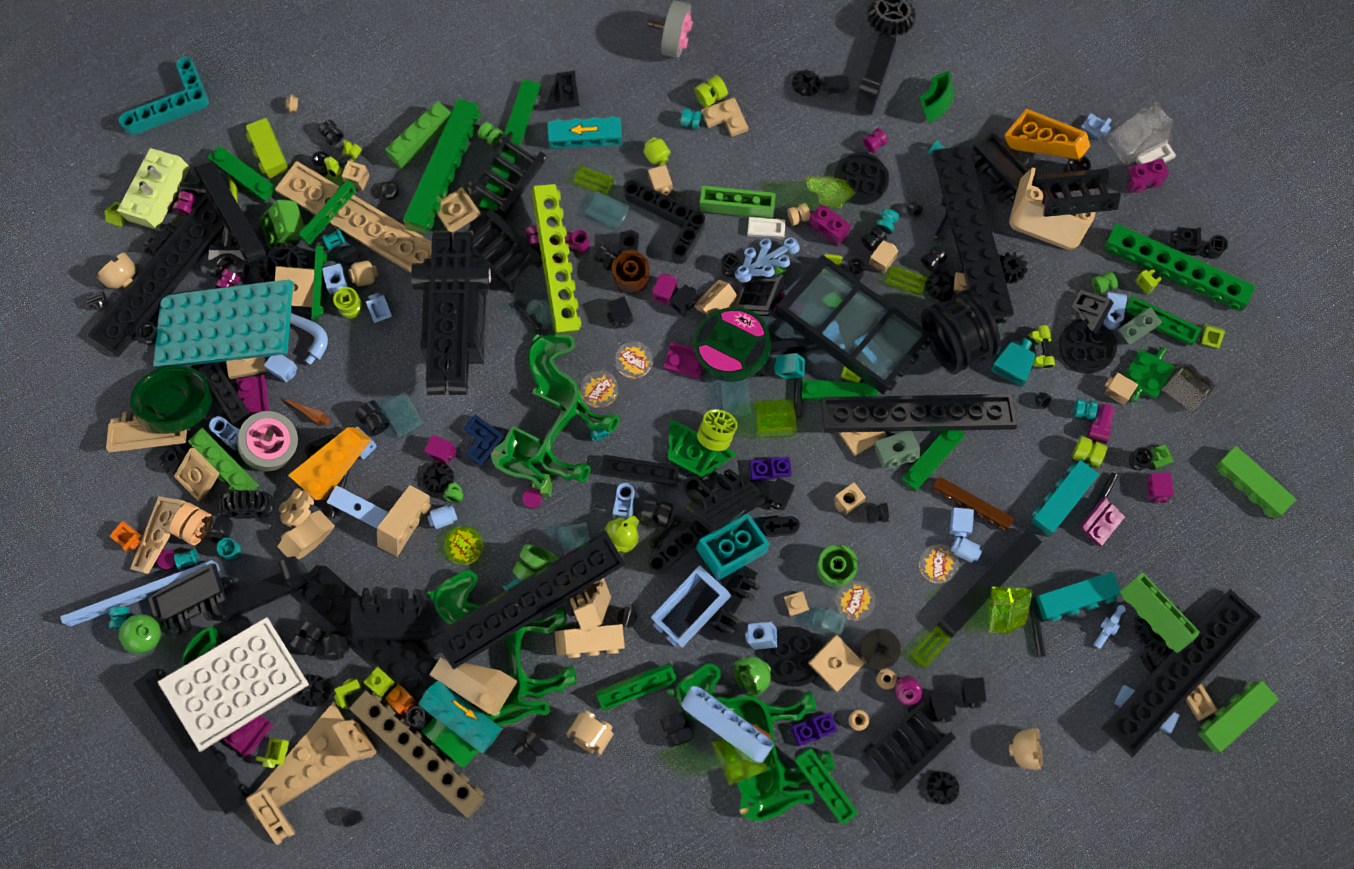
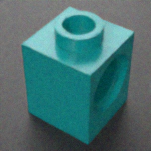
(789, 366)

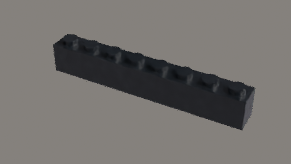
(208, 764)

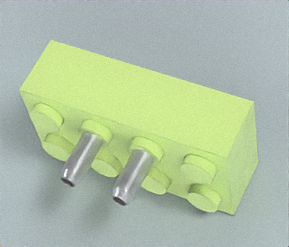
(153, 188)

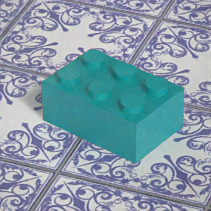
(733, 546)

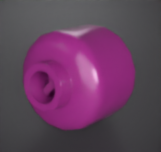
(908, 690)

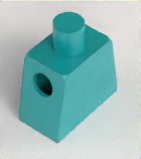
(1015, 362)

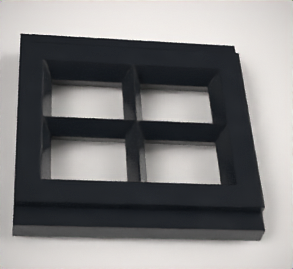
(776, 280)

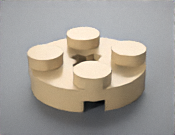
(296, 508)

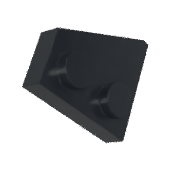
(563, 92)
(1092, 309)

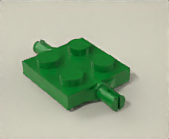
(1149, 373)

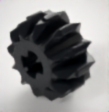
(1018, 267)

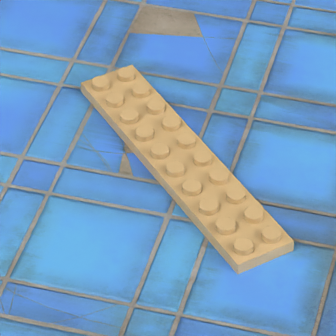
(356, 218)

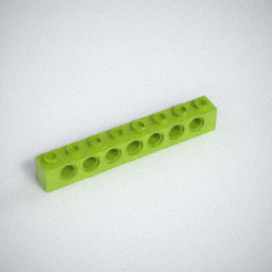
(550, 194)

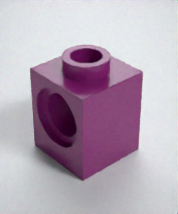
(665, 288)
(440, 449)
(1160, 487)

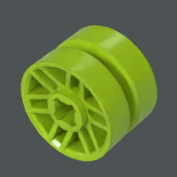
(717, 430)

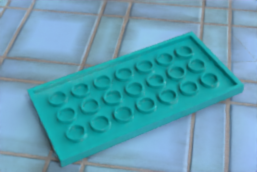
(224, 324)

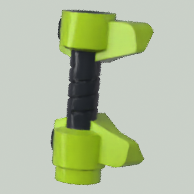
(349, 153)
(1043, 337)

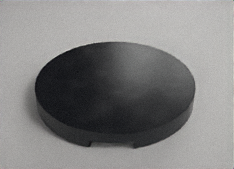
(865, 176)
(1085, 350)
(792, 655)

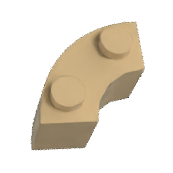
(306, 536)

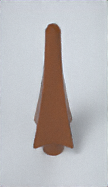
(315, 415)

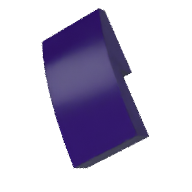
(770, 469)
(813, 729)

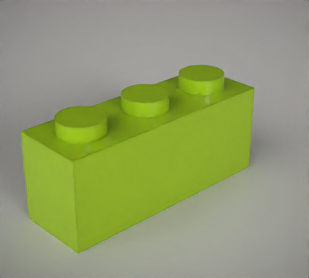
(266, 148)

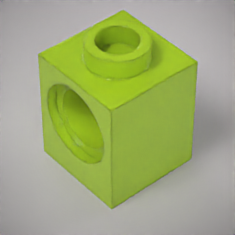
(379, 682)

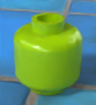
(657, 151)

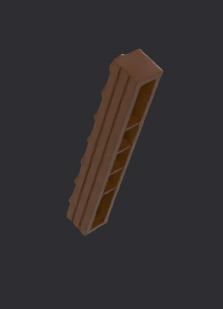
(969, 501)

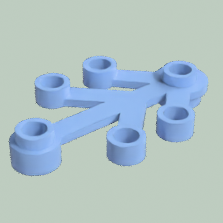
(748, 270)

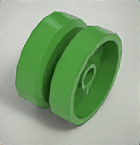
(532, 561)

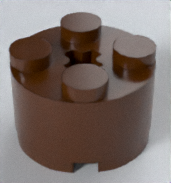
(631, 261)

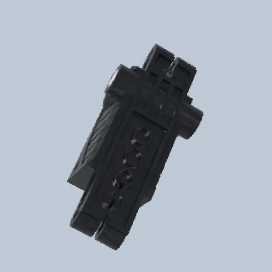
(452, 311)

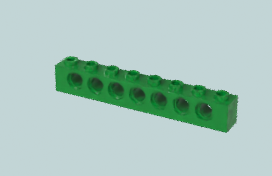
(1206, 273)

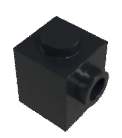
(619, 313)

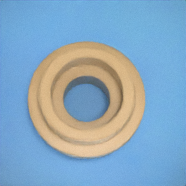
(292, 103)
(893, 679)
(865, 720)

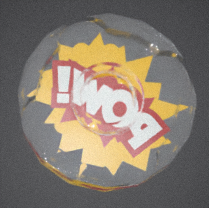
(633, 359)
(599, 388)
(938, 563)
(855, 600)

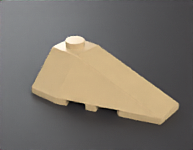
(478, 684)

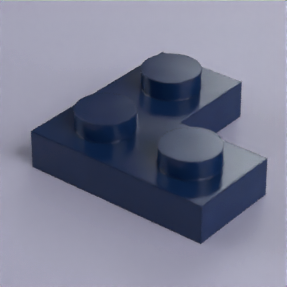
(486, 438)

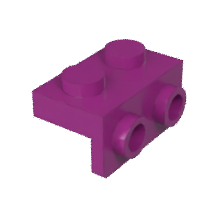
(1147, 175)

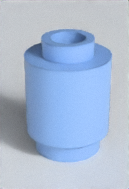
(442, 516)
(966, 549)

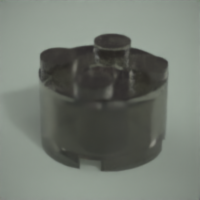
(883, 639)

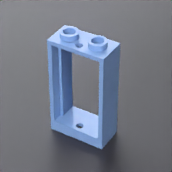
(678, 595)

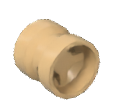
(798, 214)

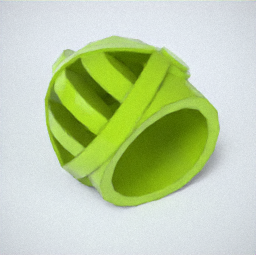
(623, 533)

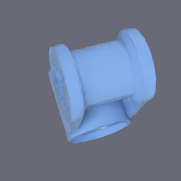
(1117, 310)
(228, 434)
(623, 506)

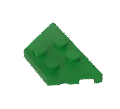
(691, 455)

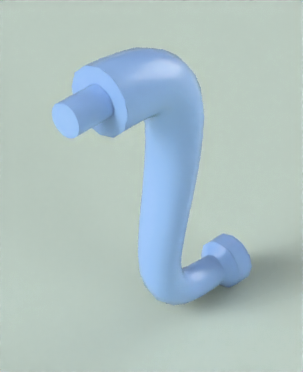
(320, 337)

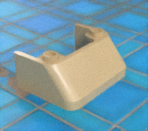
(1028, 218)

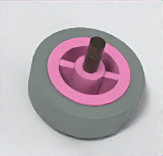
(675, 28)
(267, 441)

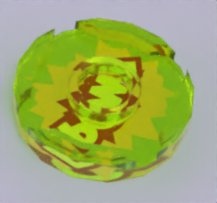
(463, 545)

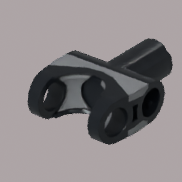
(224, 254)

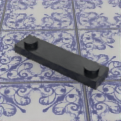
(225, 393)
(640, 470)

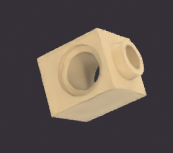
(356, 174)
(660, 180)
(883, 256)
(1120, 388)
(852, 491)

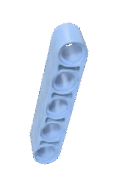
(727, 724)

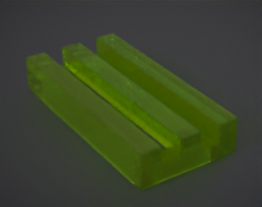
(579, 174)
(915, 276)
(919, 659)

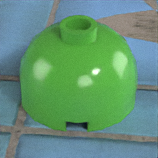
(139, 634)
(752, 674)

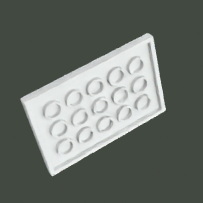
(233, 684)

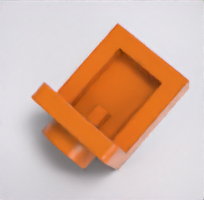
(126, 536)
(401, 700)

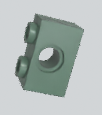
(1139, 325)
(903, 442)

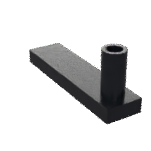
(789, 346)

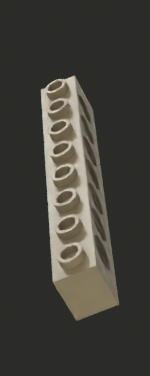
(363, 709)

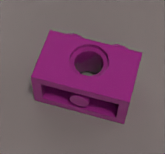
(829, 224)

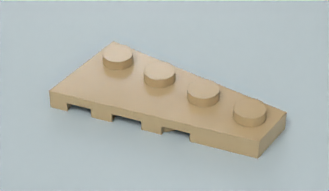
(156, 533)

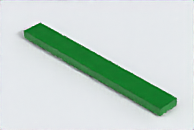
(517, 124)

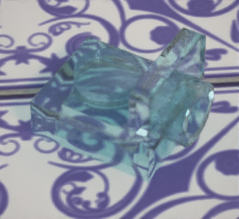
(542, 312)
(829, 620)

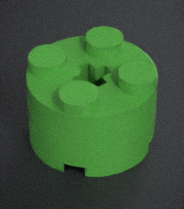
(837, 555)

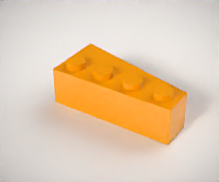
(1046, 136)
(330, 464)

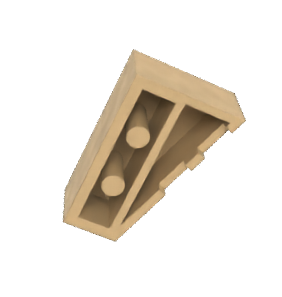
(402, 520)
(591, 605)
(600, 639)

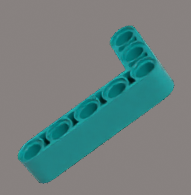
(170, 103)

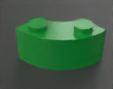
(938, 97)
(201, 644)
(450, 742)

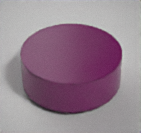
(532, 498)
(166, 560)

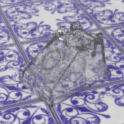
(1141, 134)

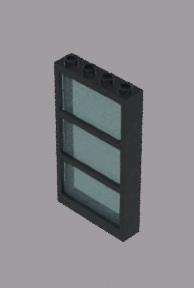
(853, 324)

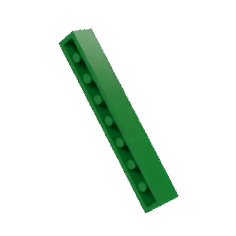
(442, 166)

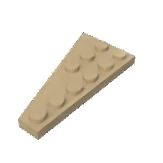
(310, 761)

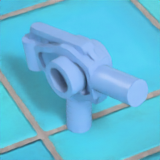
(1109, 626)

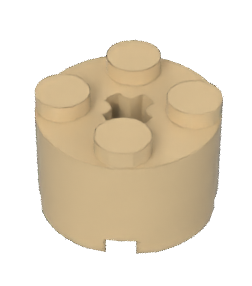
(590, 733)

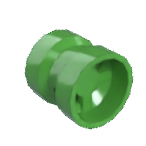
(489, 133)
(1105, 282)

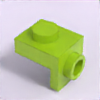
(349, 687)
(275, 753)

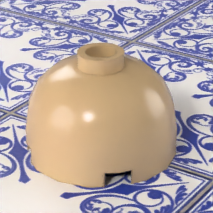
(117, 272)
(1027, 749)

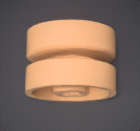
(190, 523)

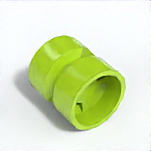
(712, 90)
(348, 302)
(1089, 452)

